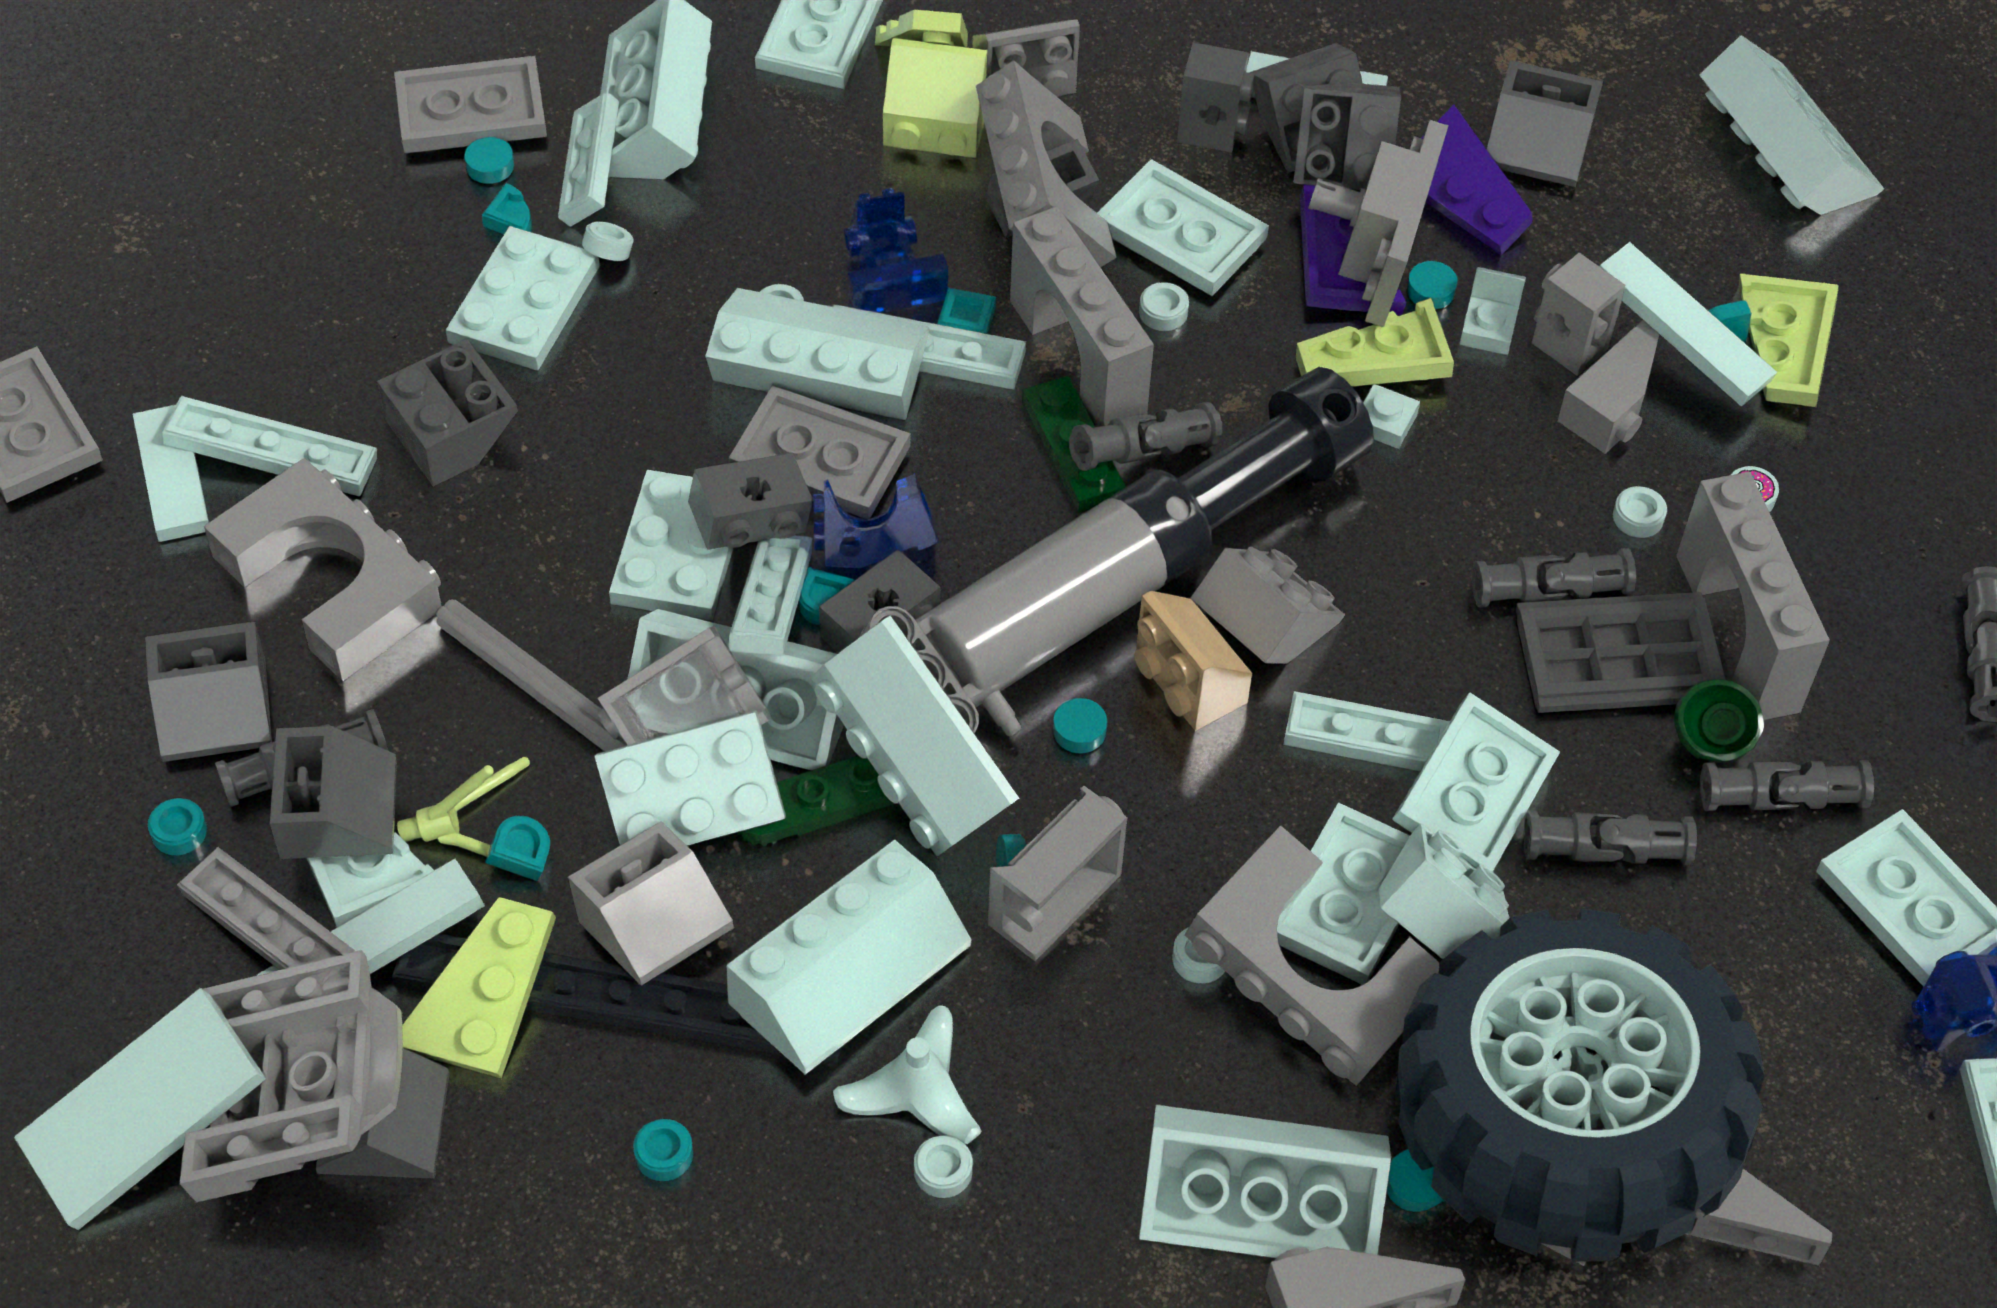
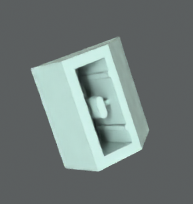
(1442, 894)

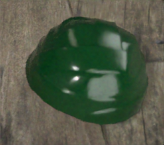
(1718, 721)

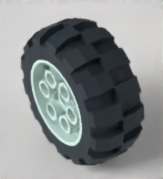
(1543, 1167)

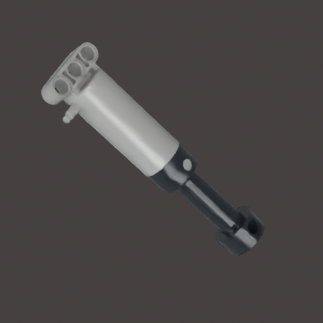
(1124, 549)

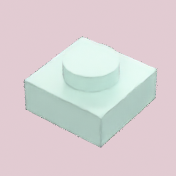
(1390, 415)

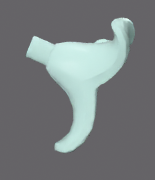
(916, 1083)

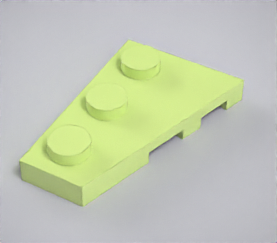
(925, 27)
(1790, 333)
(1401, 351)
(483, 991)

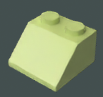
(933, 98)

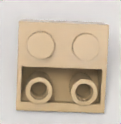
(1189, 660)

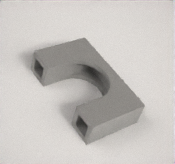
(1021, 126)
(1061, 282)
(311, 511)
(1737, 545)
(1240, 936)

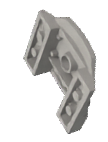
(327, 1066)

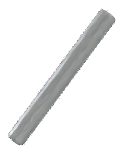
(526, 672)

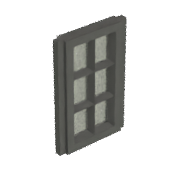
(1617, 650)

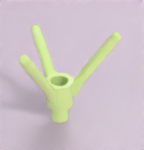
(441, 819)

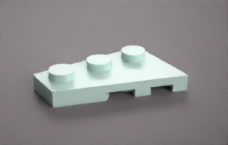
(360, 882)

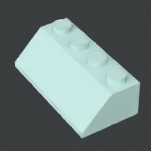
(659, 78)
(1787, 130)
(817, 352)
(800, 727)
(912, 737)
(847, 957)
(1262, 1184)

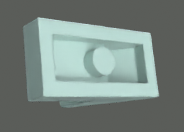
(1492, 310)

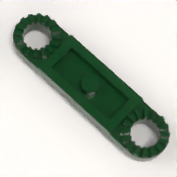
(822, 799)

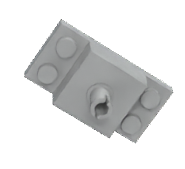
(1384, 216)

